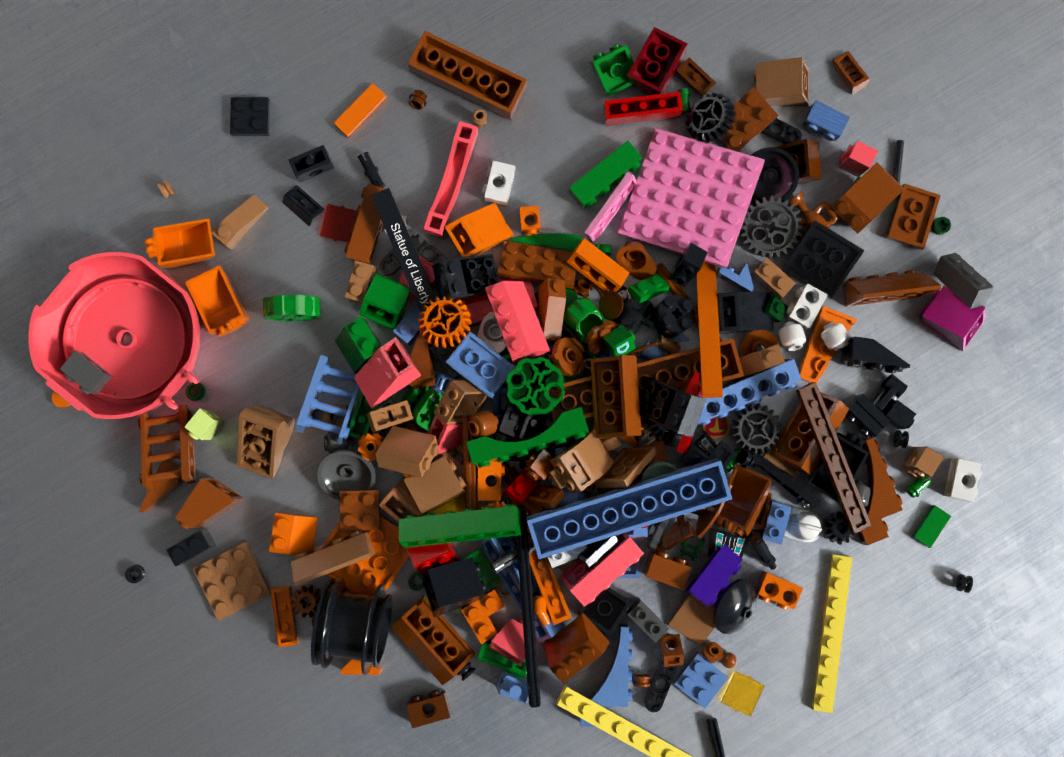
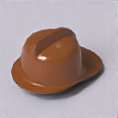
(636, 260)

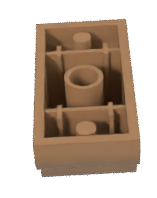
(262, 439)

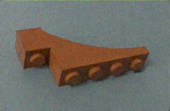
(883, 496)

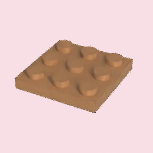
(232, 581)

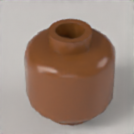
(483, 424)

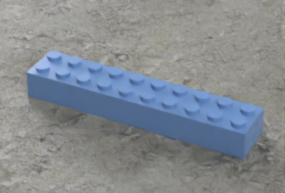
(629, 508)

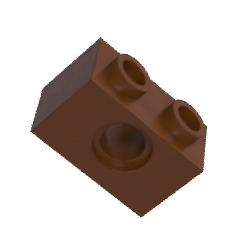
(419, 716)

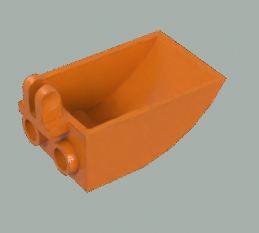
(181, 244)
(217, 302)

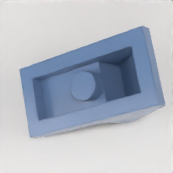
(741, 281)

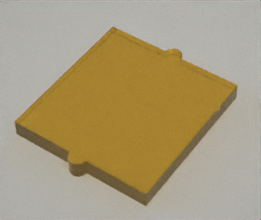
(742, 693)

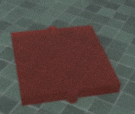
(338, 223)

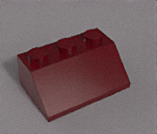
(657, 62)

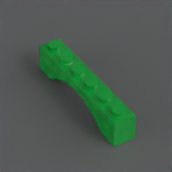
(568, 425)

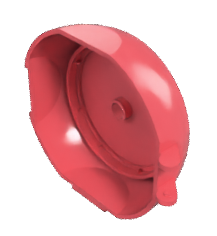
(92, 312)

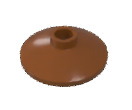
(755, 338)

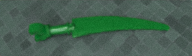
(558, 240)

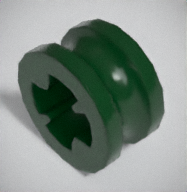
(944, 221)
(412, 577)

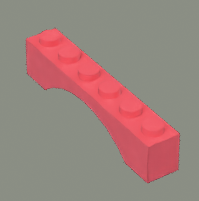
(452, 180)

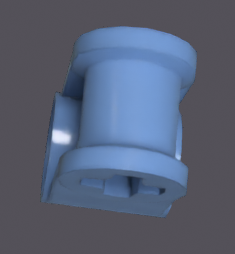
(441, 382)

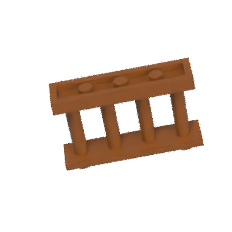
(184, 453)

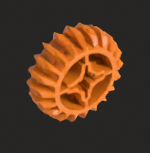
(462, 316)

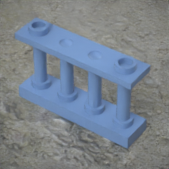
(312, 402)

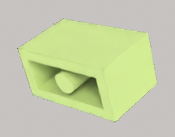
(204, 425)

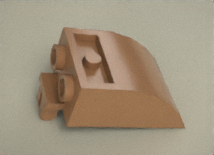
(580, 464)

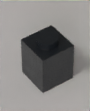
(900, 415)

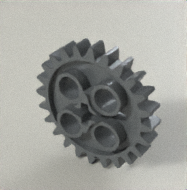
(766, 243)

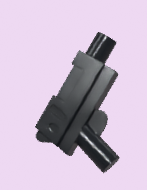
(762, 550)

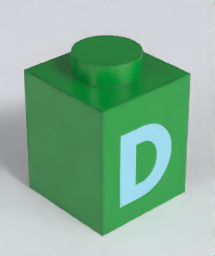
(619, 341)

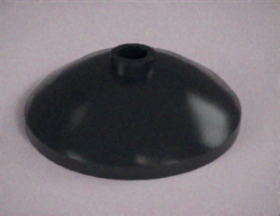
(785, 172)
(735, 606)

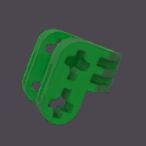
(422, 405)

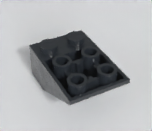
(465, 276)
(743, 312)
(872, 355)
(671, 407)

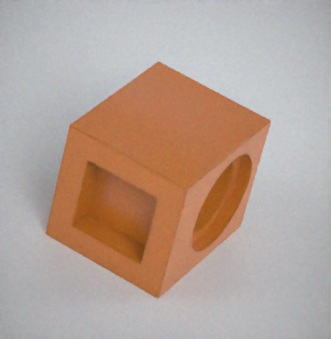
(526, 212)

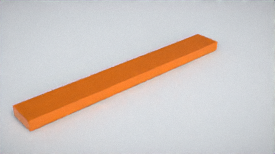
(709, 332)

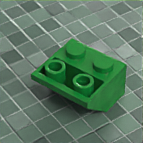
(385, 301)

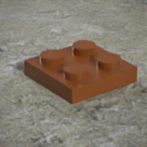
(360, 510)

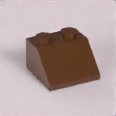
(807, 156)

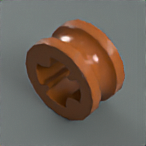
(641, 680)

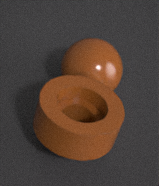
(728, 659)

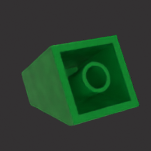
(358, 343)

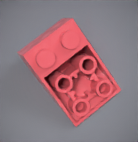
(386, 372)

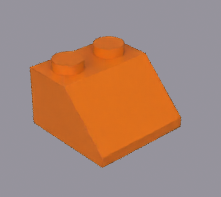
(293, 534)

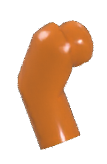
(539, 608)

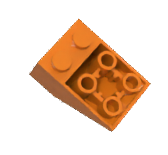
(479, 231)

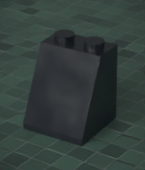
(453, 586)

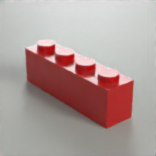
(642, 108)

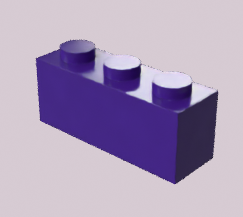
(714, 576)

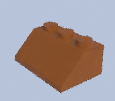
(574, 648)

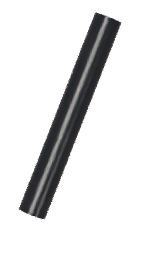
(898, 160)

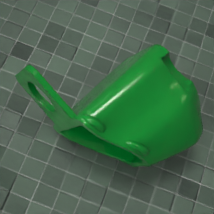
(582, 317)

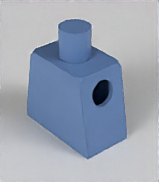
(512, 686)

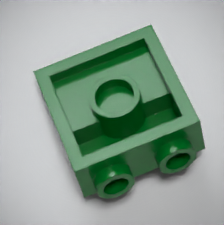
(613, 68)

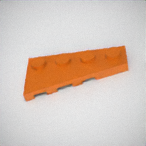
(816, 353)

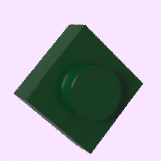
(775, 309)

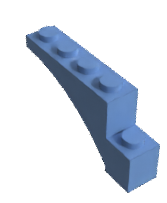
(613, 688)

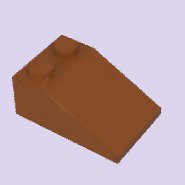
(867, 198)

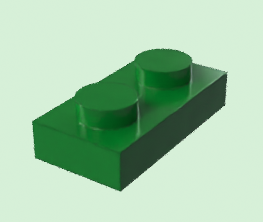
(648, 288)

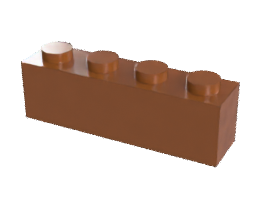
(367, 228)

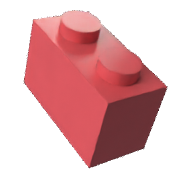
(857, 158)

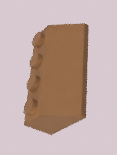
(332, 558)

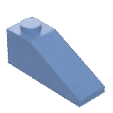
(409, 327)

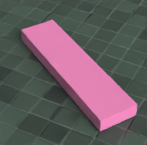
(610, 207)

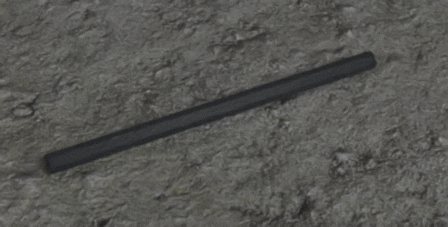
(528, 613)

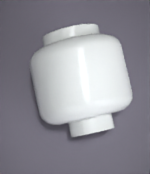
(792, 336)
(835, 336)

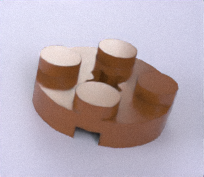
(595, 336)
(560, 359)

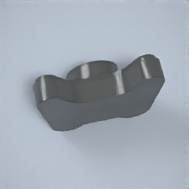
(655, 532)

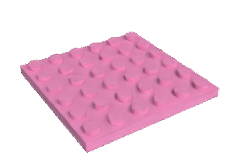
(691, 196)

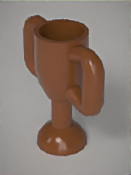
(810, 216)

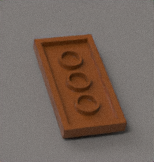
(535, 263)

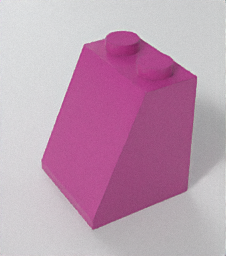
(953, 318)

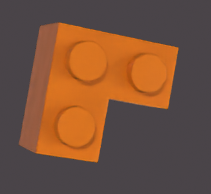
(479, 614)

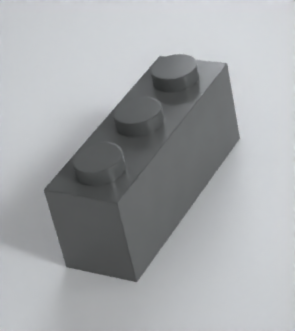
(963, 280)

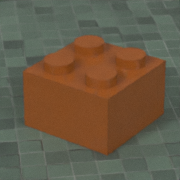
(667, 570)

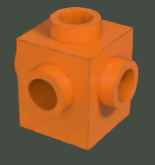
(376, 439)

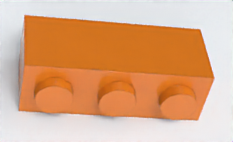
(597, 266)

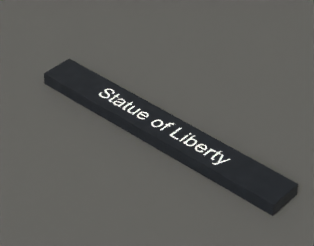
(405, 250)

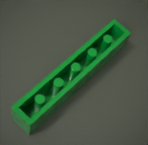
(459, 526)

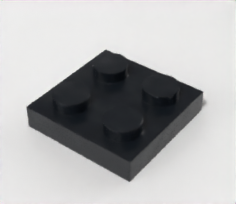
(250, 116)

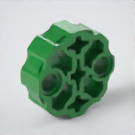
(291, 308)
(554, 381)

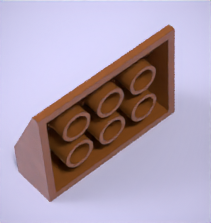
(888, 288)

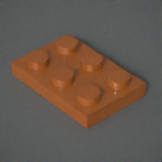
(752, 118)
(913, 216)

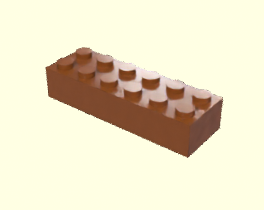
(467, 75)

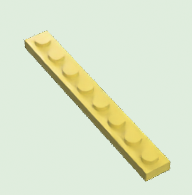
(831, 633)
(616, 725)

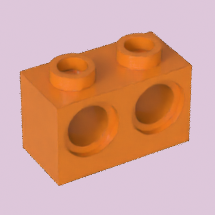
(779, 587)

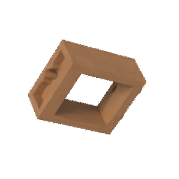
(454, 395)

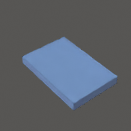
(480, 364)

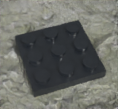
(823, 258)

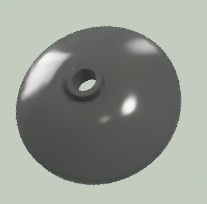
(335, 477)

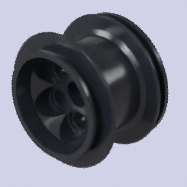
(350, 626)

